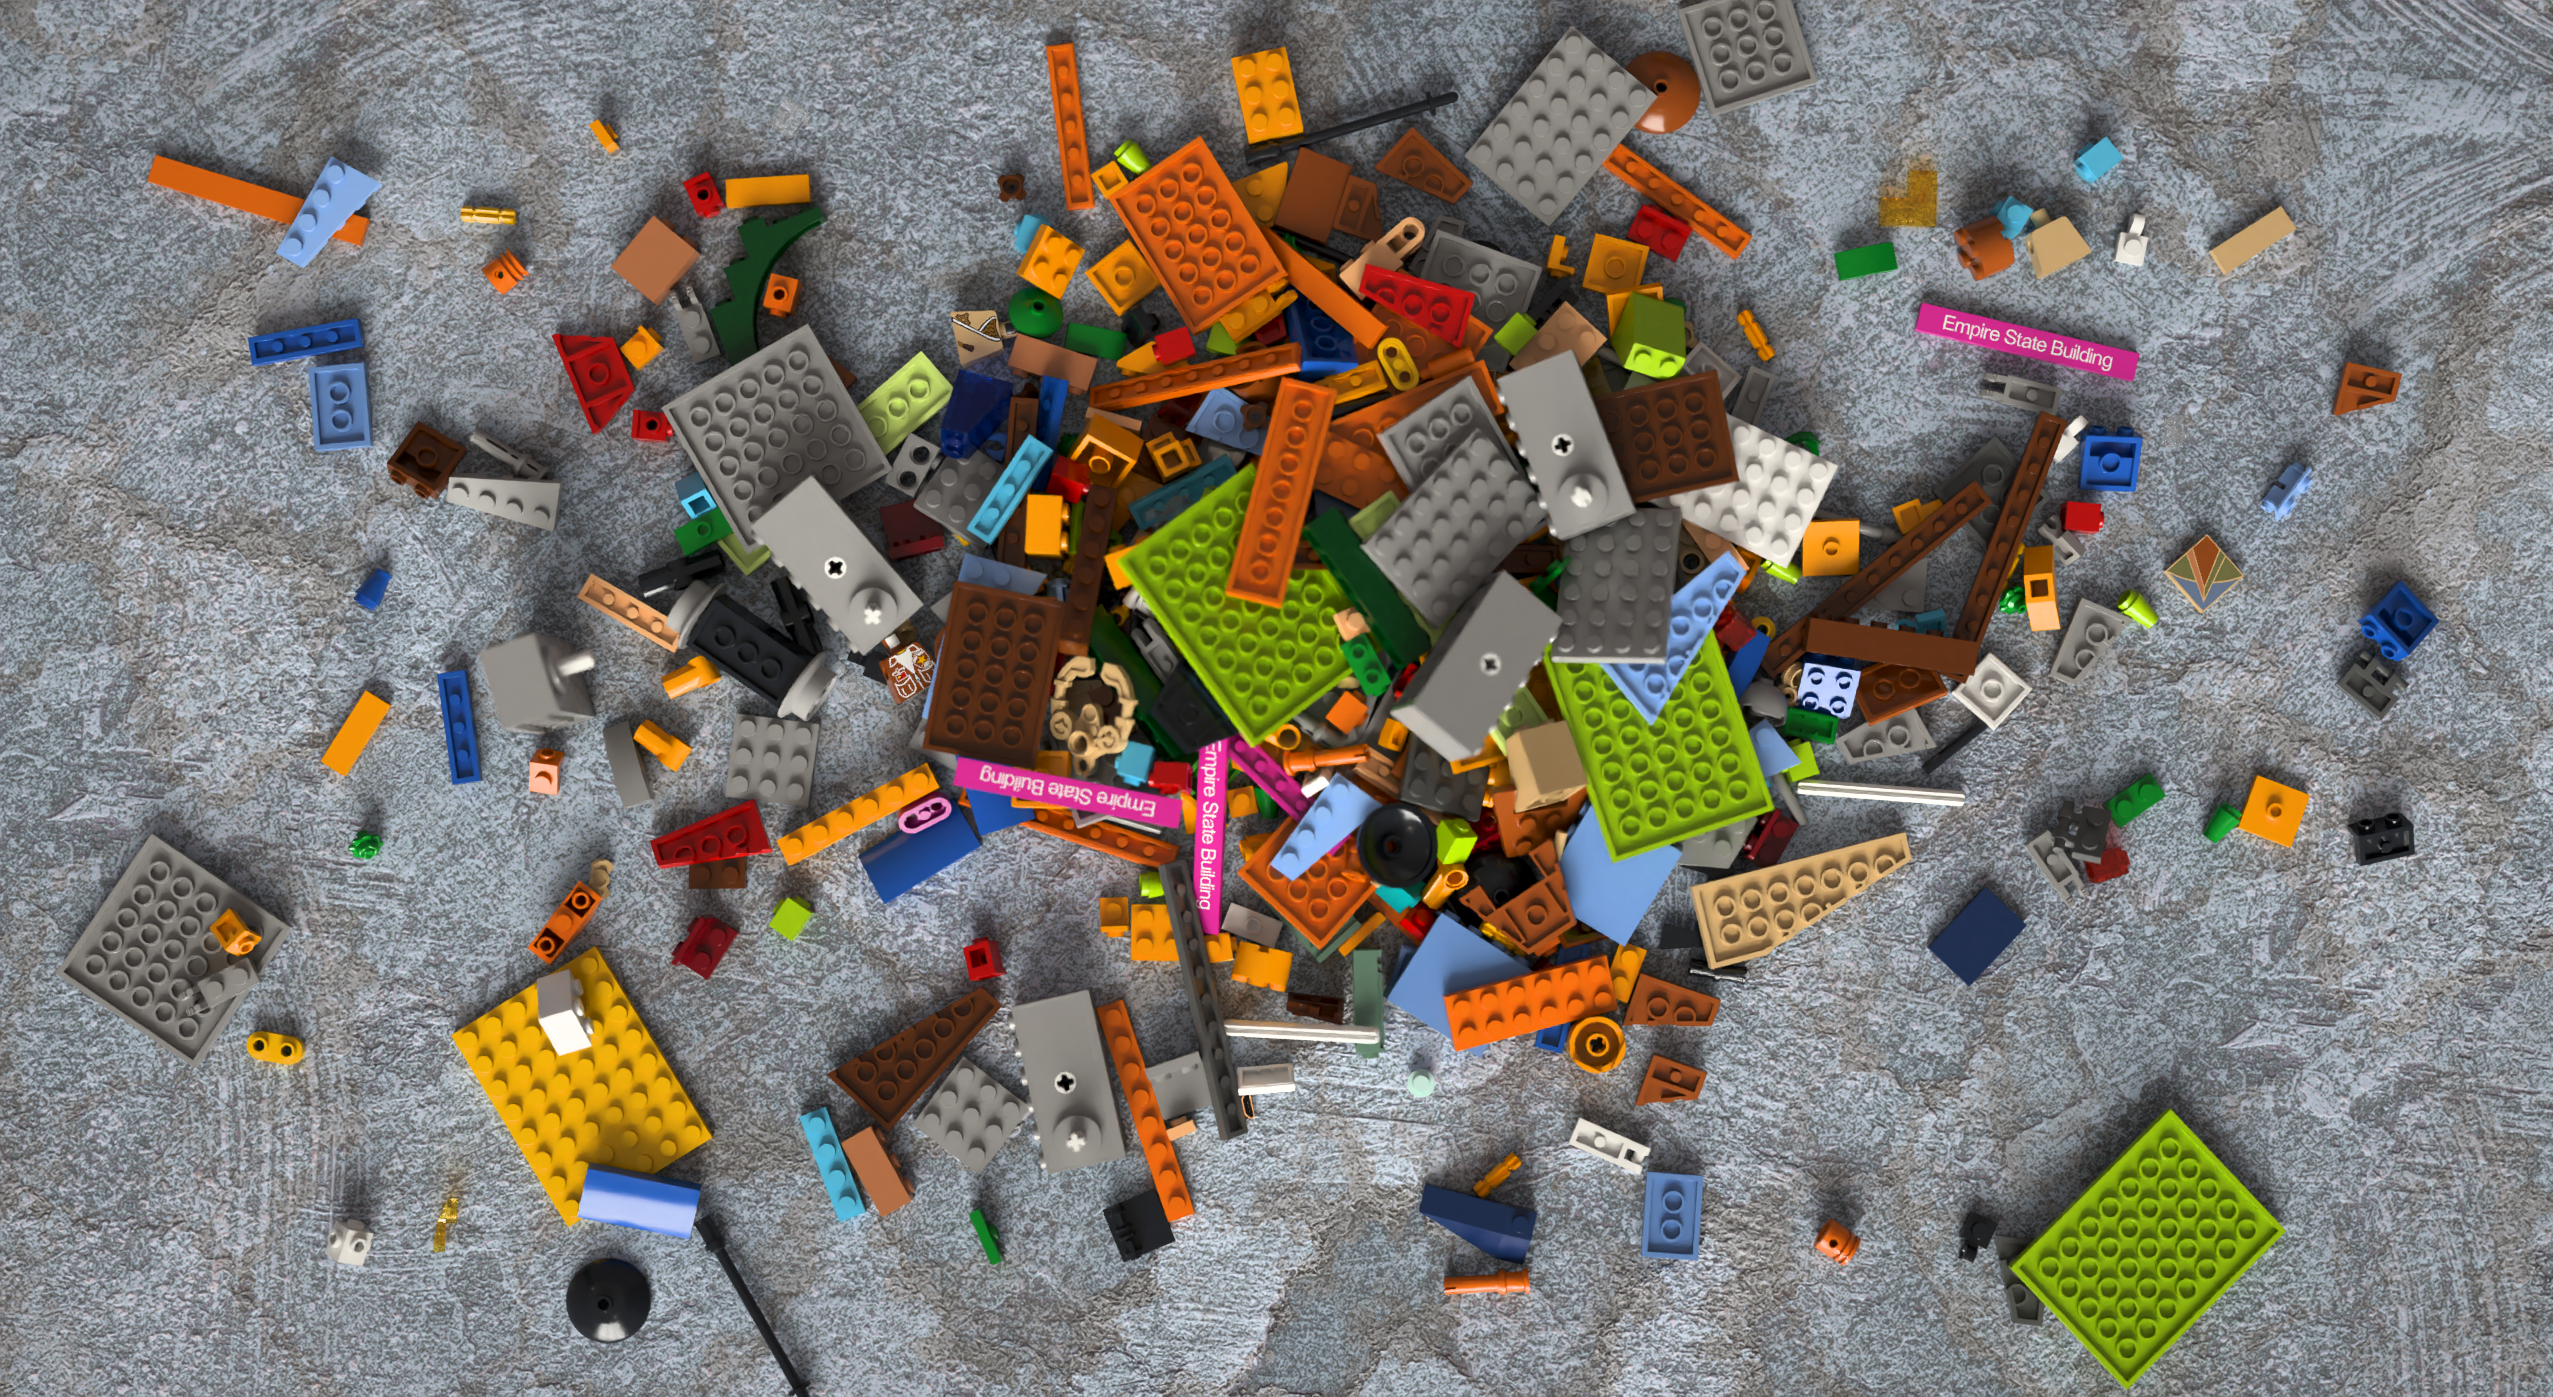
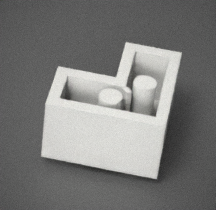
(563, 1012)

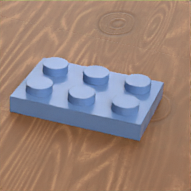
(340, 407)
(1671, 1215)

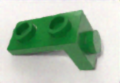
(1540, 585)
(1366, 665)

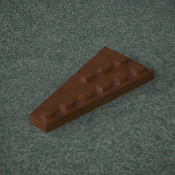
(903, 1067)

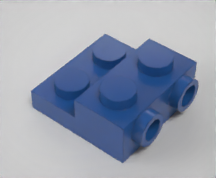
(2109, 459)
(2398, 622)

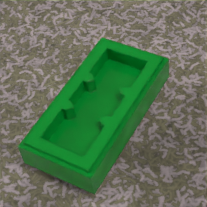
(703, 532)
(1810, 726)
(987, 1234)

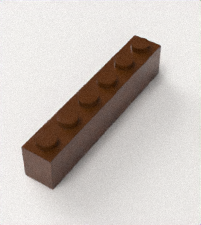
(1088, 570)
(1890, 646)

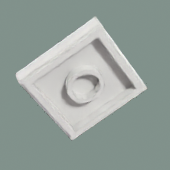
(1992, 691)

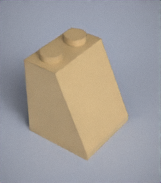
(1544, 764)

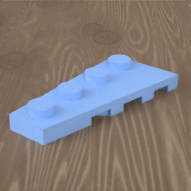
(330, 203)
(1222, 421)
(1771, 749)
(1327, 822)

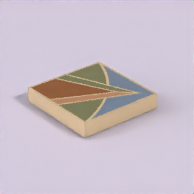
(2203, 573)

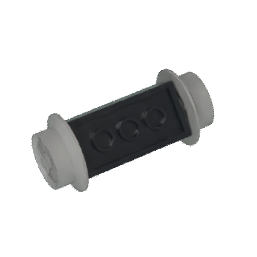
(751, 650)

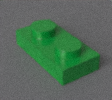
(2134, 800)

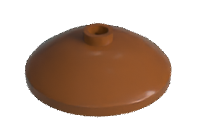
(1682, 93)

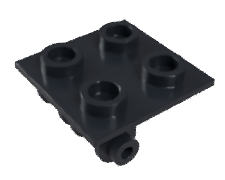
(1138, 1225)

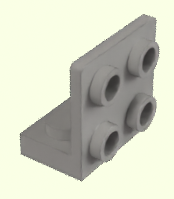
(1179, 1084)

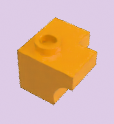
(1172, 456)

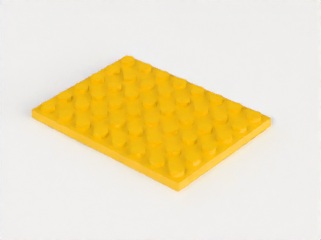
(592, 1105)

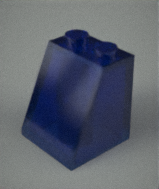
(974, 413)

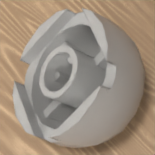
(1764, 701)

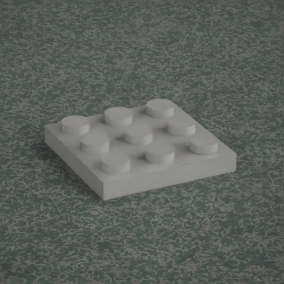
(959, 492)
(772, 760)
(971, 1115)

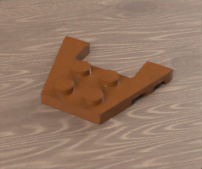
(1529, 828)
(1535, 913)

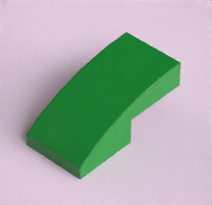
(1865, 261)
(1095, 341)

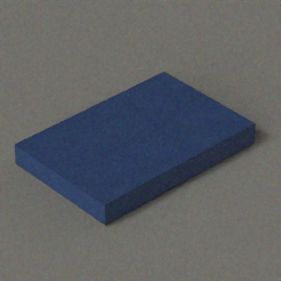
(1976, 936)

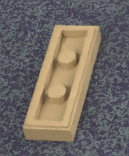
(2252, 240)

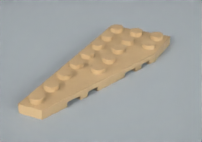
(1765, 906)

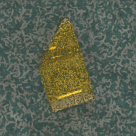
(447, 1215)

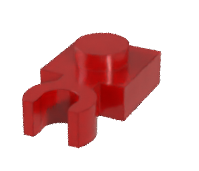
(1419, 920)

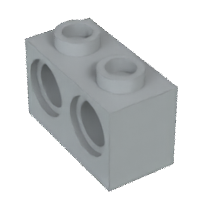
(907, 463)

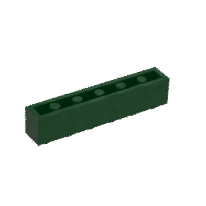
(1367, 588)
(1113, 646)

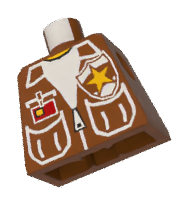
(906, 668)

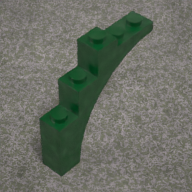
(765, 246)

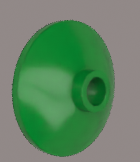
(1029, 320)

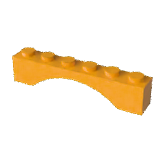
(858, 814)

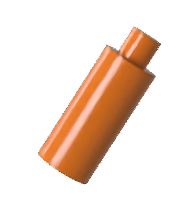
(1447, 364)

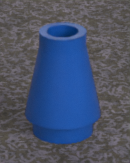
(372, 590)

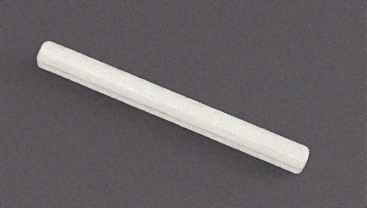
(1880, 792)
(1302, 1031)

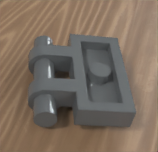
(2366, 690)
(2091, 832)

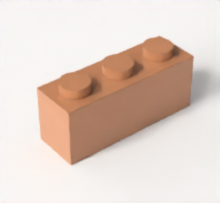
(1042, 358)
(879, 1169)

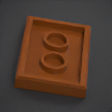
(1312, 196)
(1893, 689)

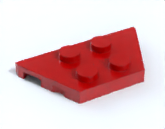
(596, 375)

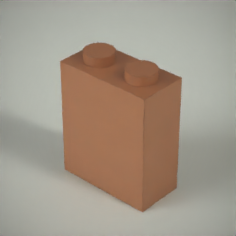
(656, 259)

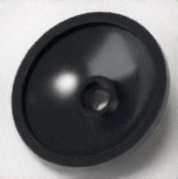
(1412, 840)
(1496, 875)
(627, 1298)

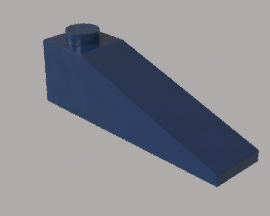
(1489, 1224)

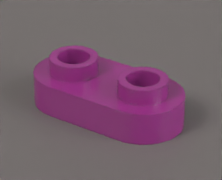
(925, 812)

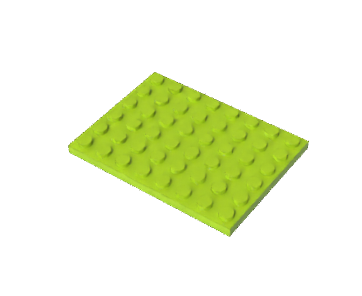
(1251, 655)
(1665, 778)
(2147, 1248)

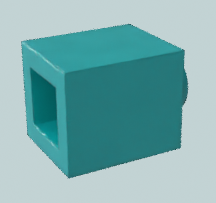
(1402, 897)

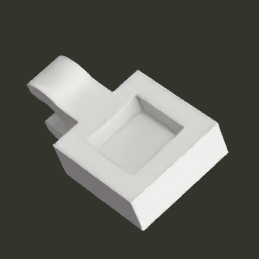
(2131, 246)
(2068, 441)

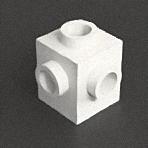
(349, 1242)

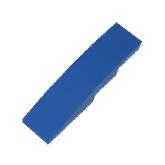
(1745, 662)

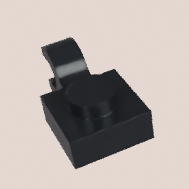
(871, 664)
(1977, 1233)

